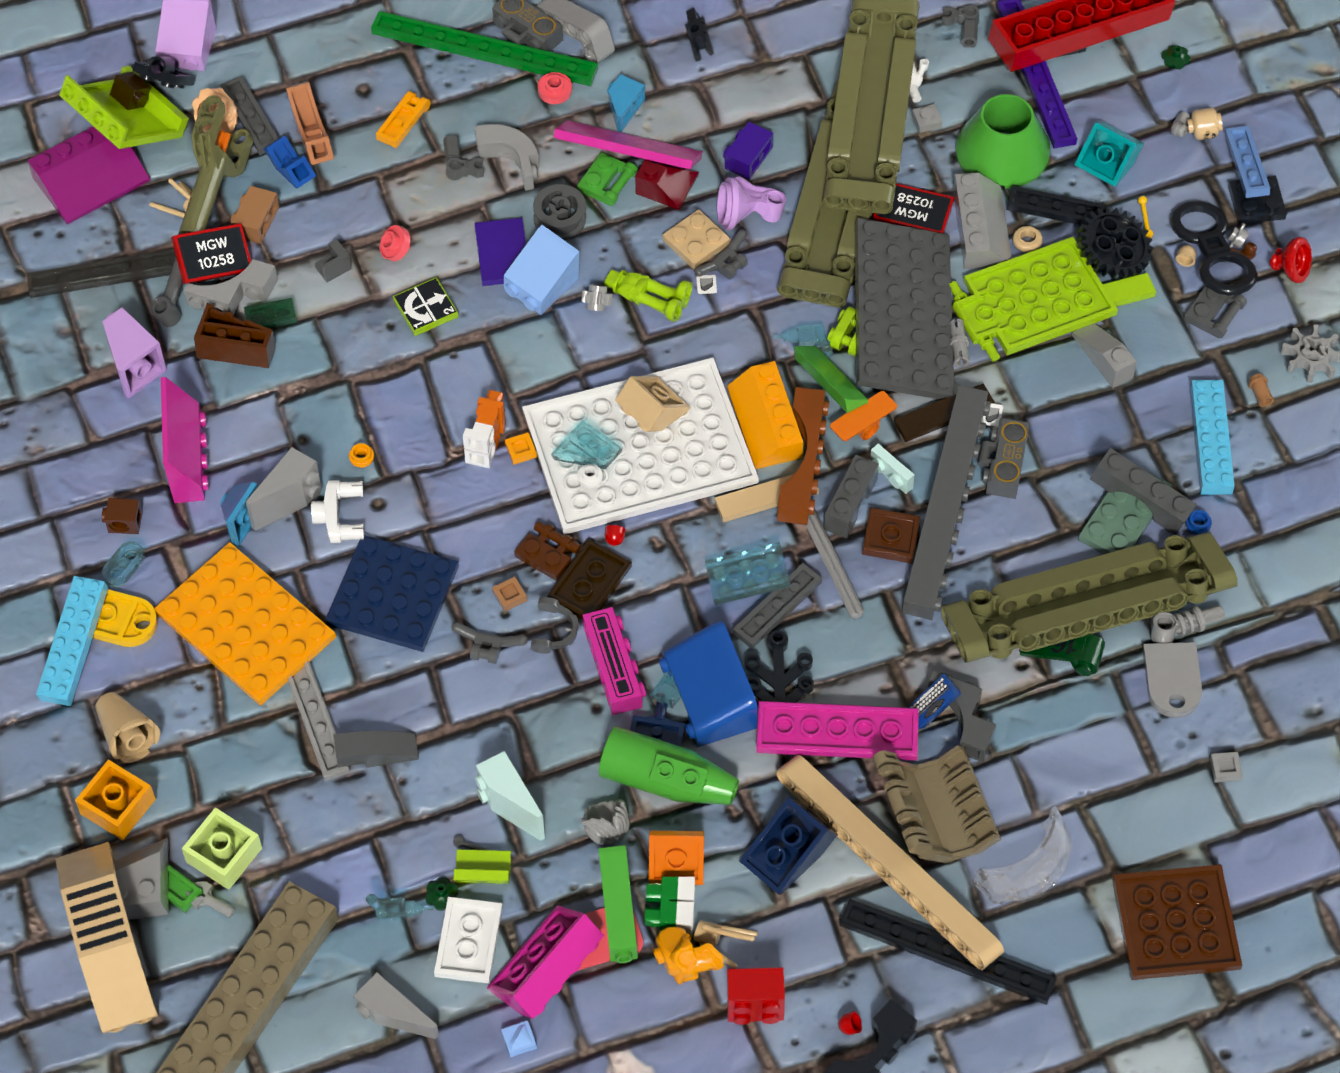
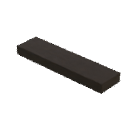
(929, 417)

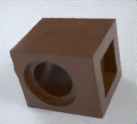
(122, 516)

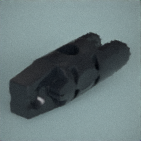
(698, 34)

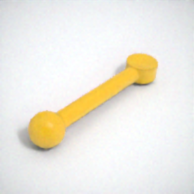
(1142, 200)

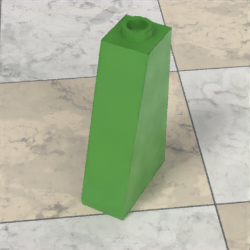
(618, 904)

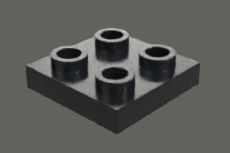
(166, 74)

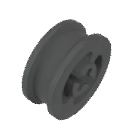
(560, 200)

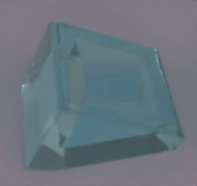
(666, 692)

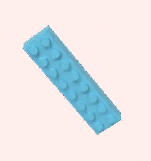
(1212, 437)
(72, 641)

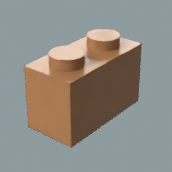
(256, 213)

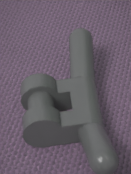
(737, 261)
(481, 639)

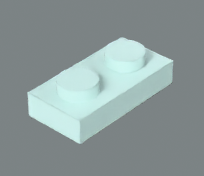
(889, 466)

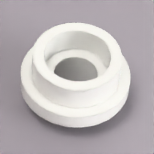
(589, 481)

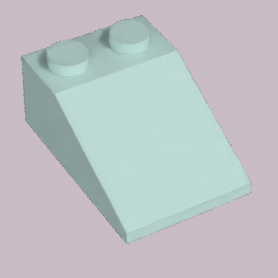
(508, 795)

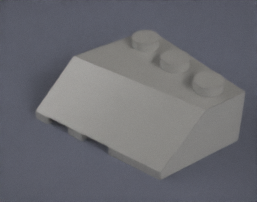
(144, 881)

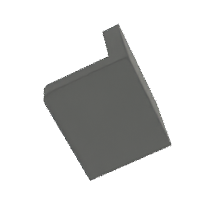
(335, 264)

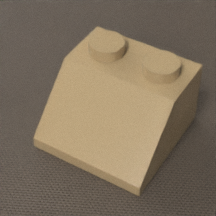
(651, 402)

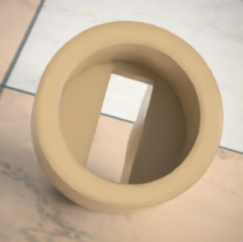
(1186, 256)

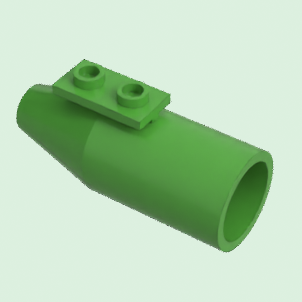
(664, 769)

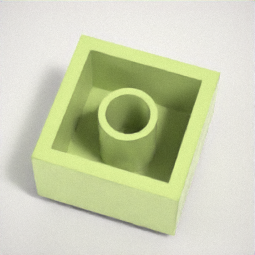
(222, 848)

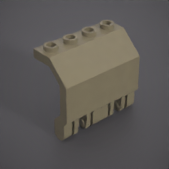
(939, 805)

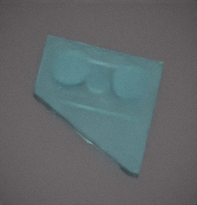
(587, 446)

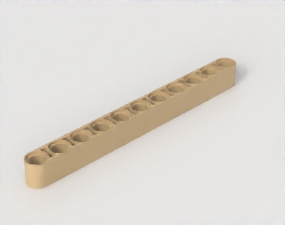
(890, 862)

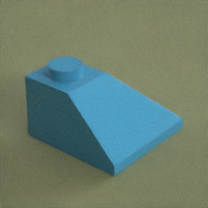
(236, 512)

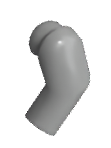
(1179, 125)

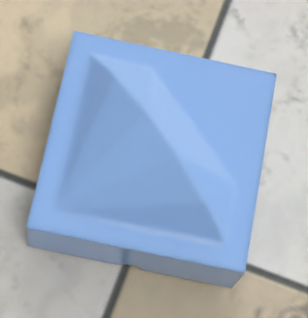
(519, 1038)

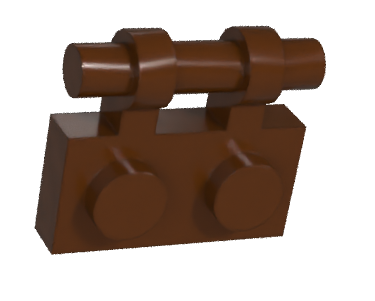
(543, 556)

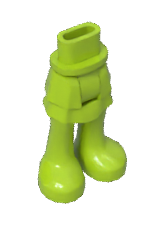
(636, 288)

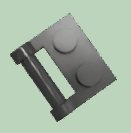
(1208, 306)

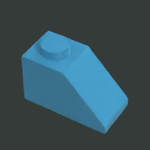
(625, 99)

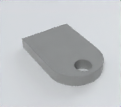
(1172, 674)

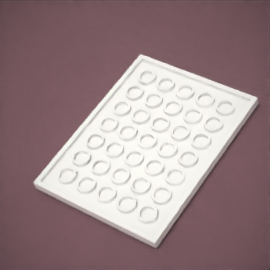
(656, 469)

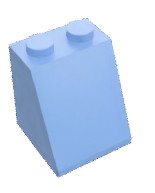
(542, 271)

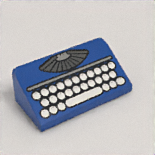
(935, 700)

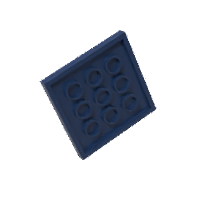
(392, 593)

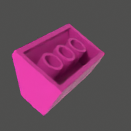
(546, 961)

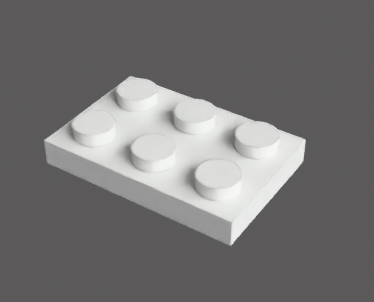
(468, 940)

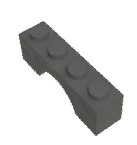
(1121, 475)

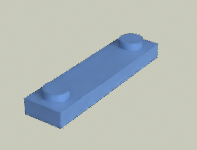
(1247, 161)

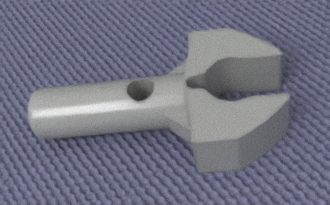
(210, 900)

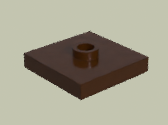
(891, 535)

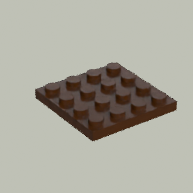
(1176, 922)

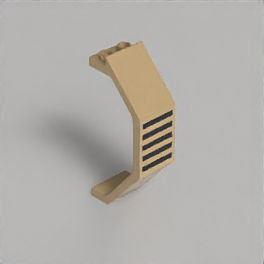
(104, 938)

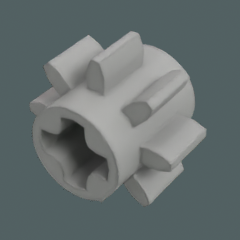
(596, 297)

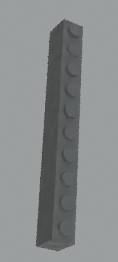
(945, 503)

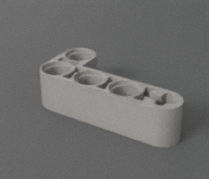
(581, 26)

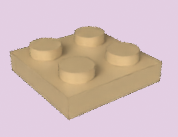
(696, 239)

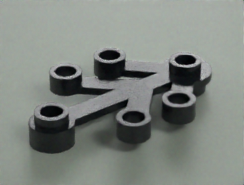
(779, 680)

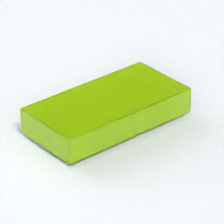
(1130, 289)

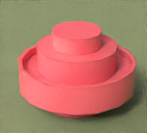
(554, 88)
(395, 243)

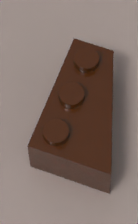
(232, 340)

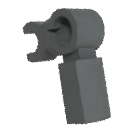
(968, 18)
(455, 166)

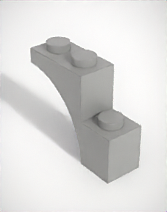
(254, 282)

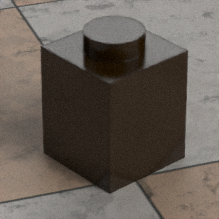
(130, 90)

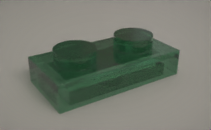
(272, 313)

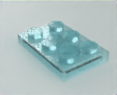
(747, 573)

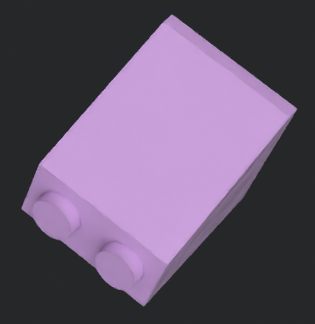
(186, 33)
(134, 352)

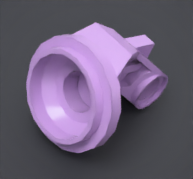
(740, 198)

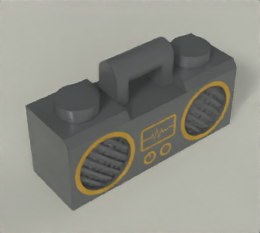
(526, 23)
(1009, 444)

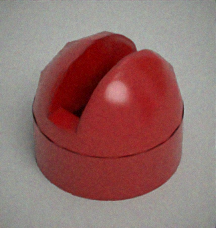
(614, 534)
(850, 1023)

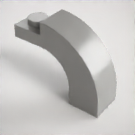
(510, 143)

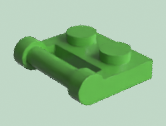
(601, 175)

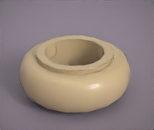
(1027, 231)

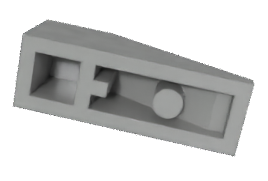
(1106, 353)
(392, 1009)

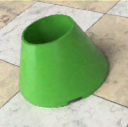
(1004, 157)

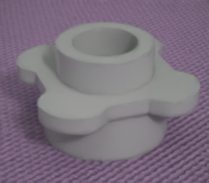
(1238, 236)

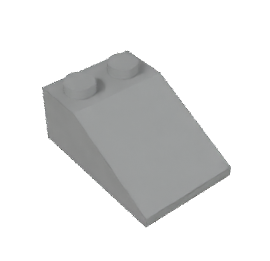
(284, 490)

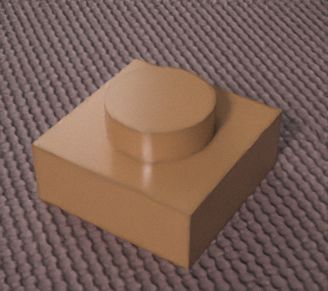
(509, 594)

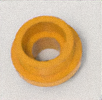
(361, 450)

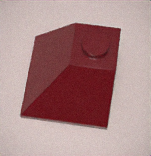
(664, 183)

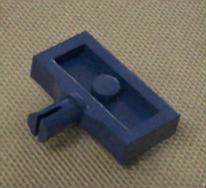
(659, 726)

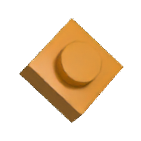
(520, 448)

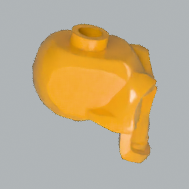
(680, 956)

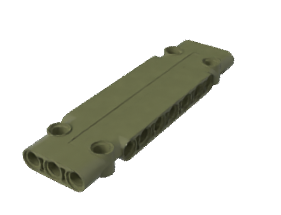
(871, 106)
(820, 236)
(1088, 596)

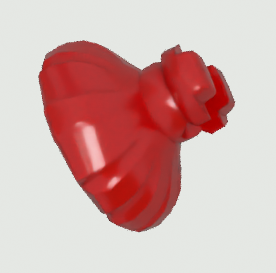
(1295, 259)

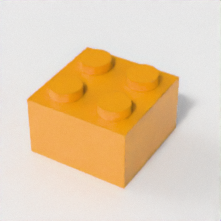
(115, 800)

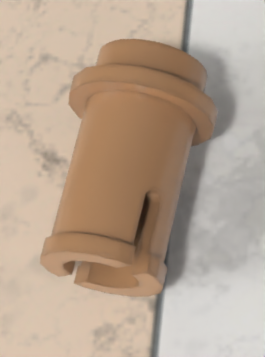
(1261, 390)

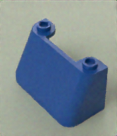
(711, 685)

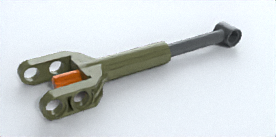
(214, 155)

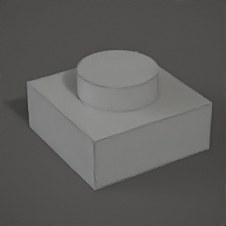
(927, 118)
(1226, 767)

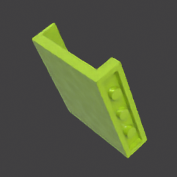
(124, 127)

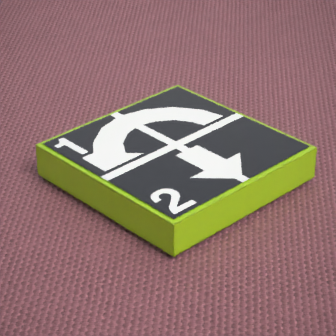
(425, 306)

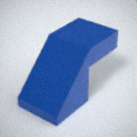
(285, 160)

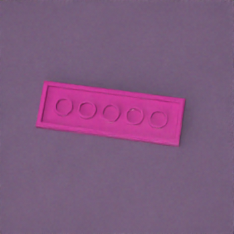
(628, 144)
(836, 730)

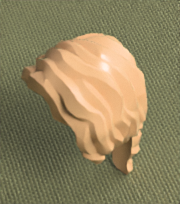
(230, 117)

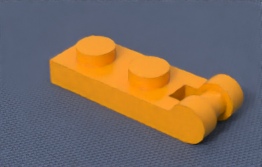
(402, 119)

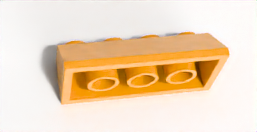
(765, 416)

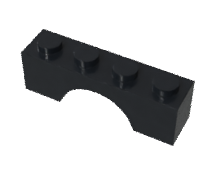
(892, 1029)

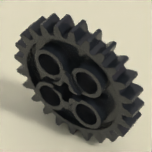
(1114, 243)

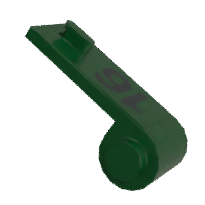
(1082, 652)

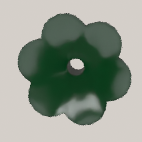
(1175, 57)
(437, 897)

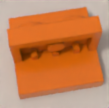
(676, 855)

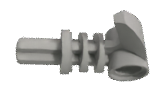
(1166, 625)

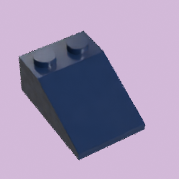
(788, 846)

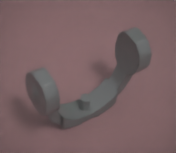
(545, 646)

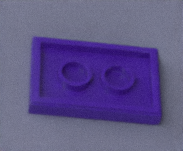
(498, 247)

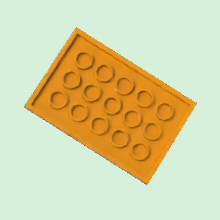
(245, 623)

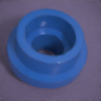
(1201, 517)

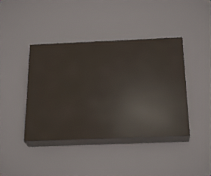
(590, 579)

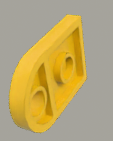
(120, 617)

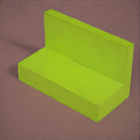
(482, 866)

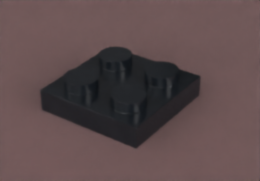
(1257, 208)

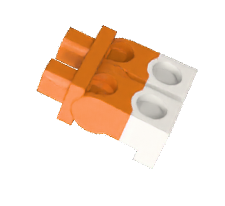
(484, 438)

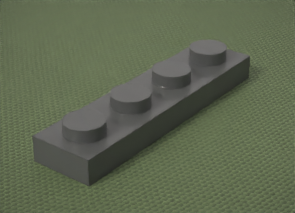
(250, 113)
(777, 606)

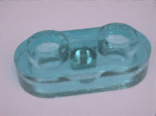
(121, 565)

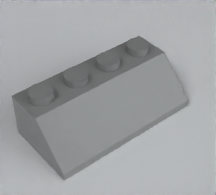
(981, 221)

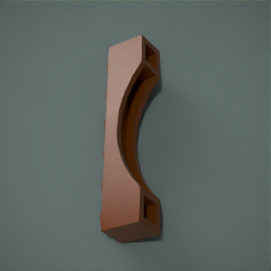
(796, 493)

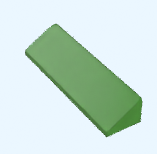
(829, 377)

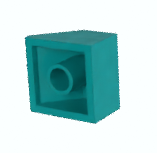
(1108, 153)

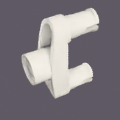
(328, 511)

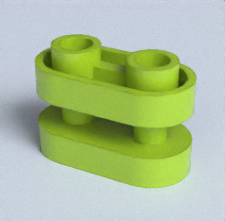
(840, 335)

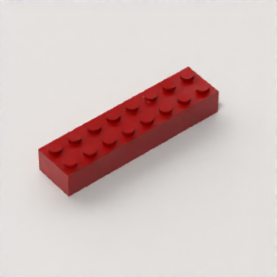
(1070, 26)

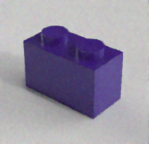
(748, 150)

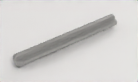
(834, 567)

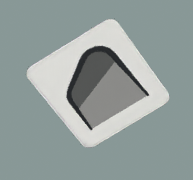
(706, 284)
(994, 416)

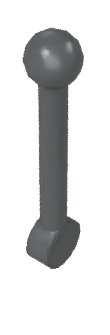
(459, 842)

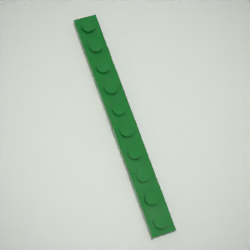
(483, 48)

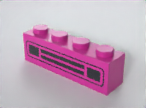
(613, 661)

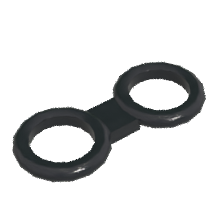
(1214, 248)

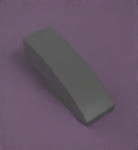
(374, 748)

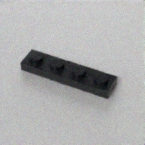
(1050, 205)

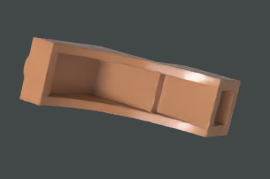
(309, 123)

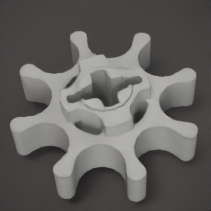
(1312, 353)

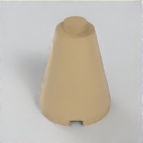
(126, 728)

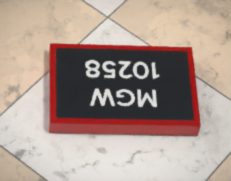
(918, 209)
(211, 253)

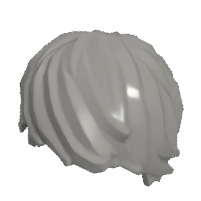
(606, 821)

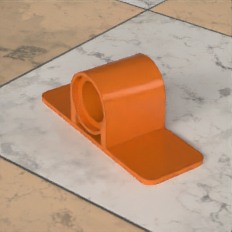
(865, 419)

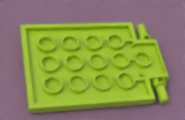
(1031, 299)

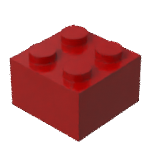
(755, 995)

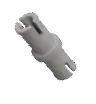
(959, 342)

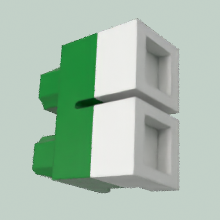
(676, 903)

